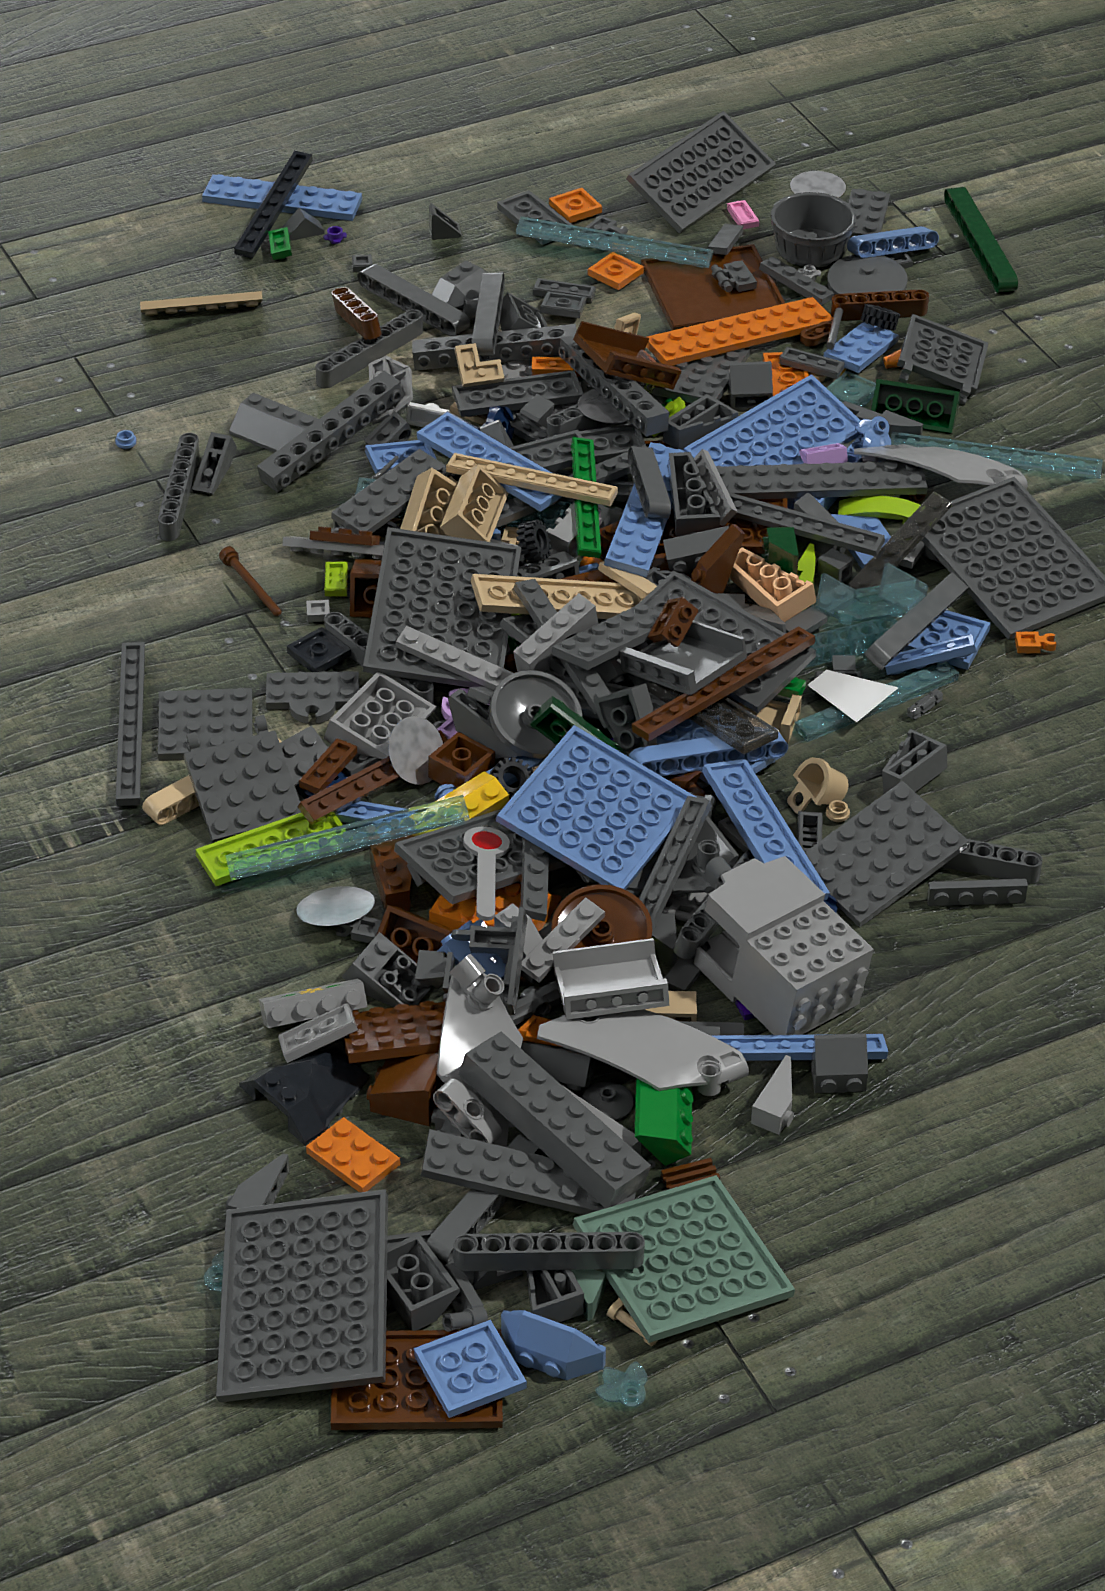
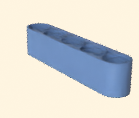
(892, 242)

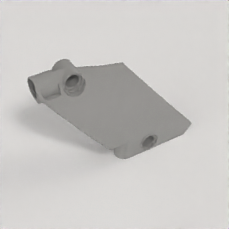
(951, 463)
(651, 1049)

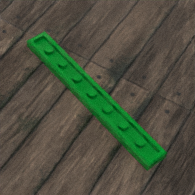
(586, 512)

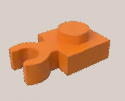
(1033, 643)

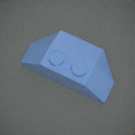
(550, 1345)

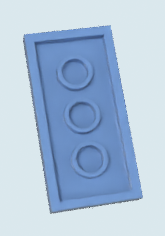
(862, 346)

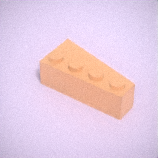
(771, 586)

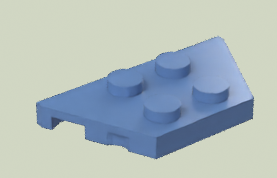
(867, 523)

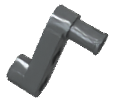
(466, 1303)

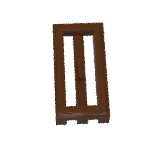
(688, 1173)

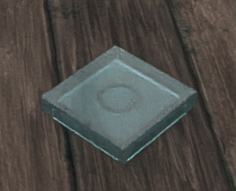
(852, 389)

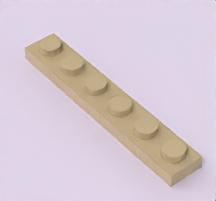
(192, 304)

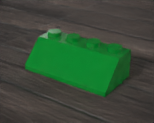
(664, 1121)

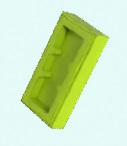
(336, 578)

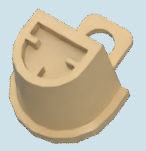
(817, 783)

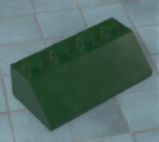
(928, 405)
(556, 719)

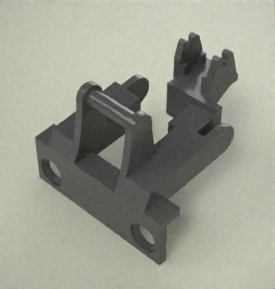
(507, 942)

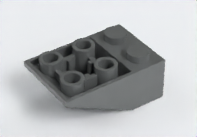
(387, 974)

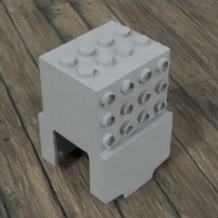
(782, 948)

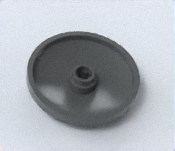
(867, 274)
(517, 703)

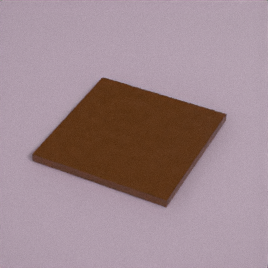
(694, 297)

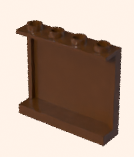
(617, 352)

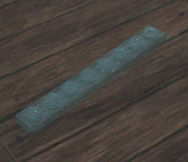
(908, 688)

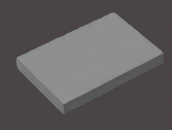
(317, 1032)

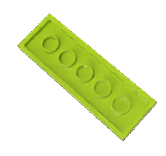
(213, 855)

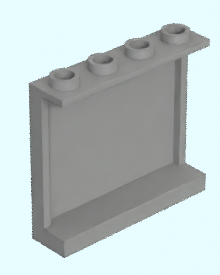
(610, 979)

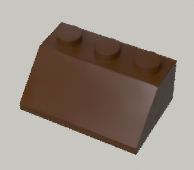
(412, 932)

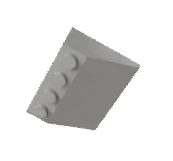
(374, 713)

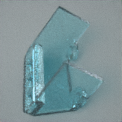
(893, 598)

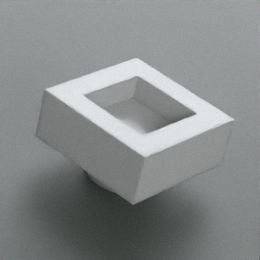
(317, 610)

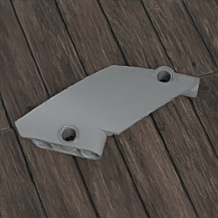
(470, 1018)

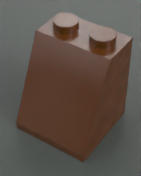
(363, 587)
(406, 1088)

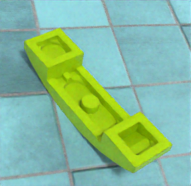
(878, 507)

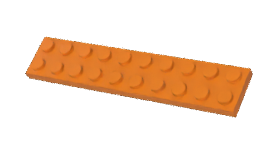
(736, 332)

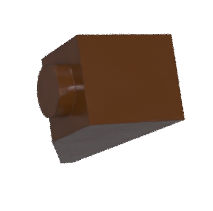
(717, 563)

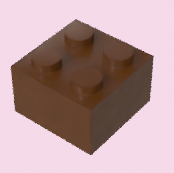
(459, 760)

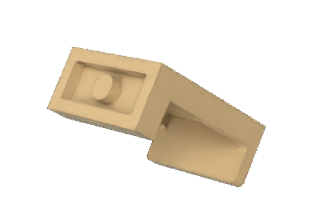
(780, 715)

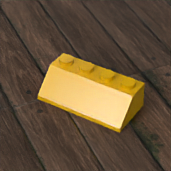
(481, 795)

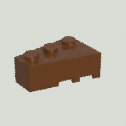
(391, 875)

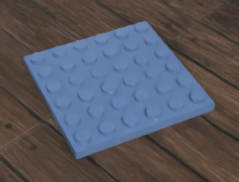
(595, 809)

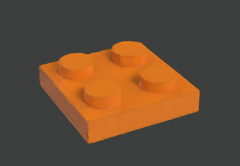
(575, 205)
(615, 270)

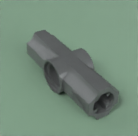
(536, 1002)

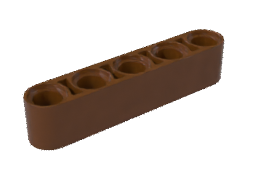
(903, 302)
(356, 313)

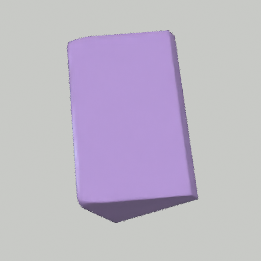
(825, 454)

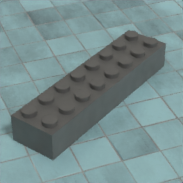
(554, 1120)

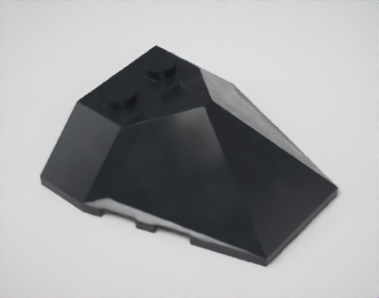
(309, 1090)

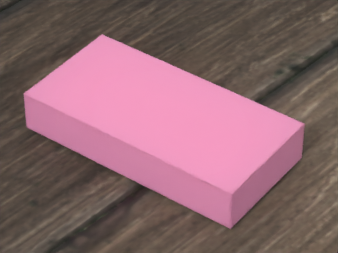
(743, 214)

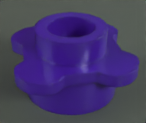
(335, 234)

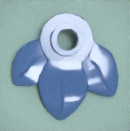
(872, 434)

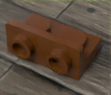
(673, 621)

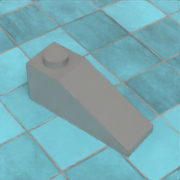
(774, 1104)

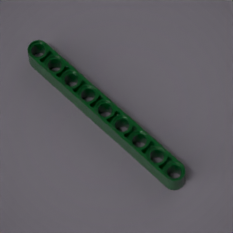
(981, 239)

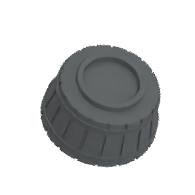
(812, 228)

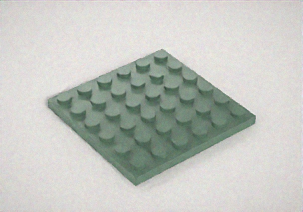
(697, 1259)

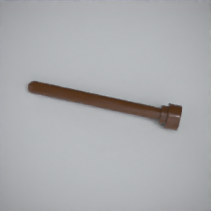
(231, 558)

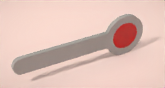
(487, 845)

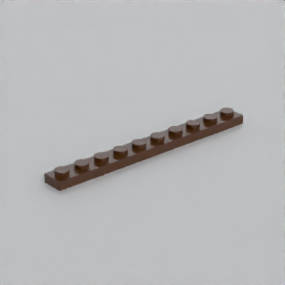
(738, 676)

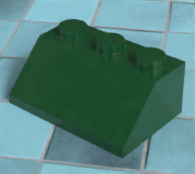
(781, 548)

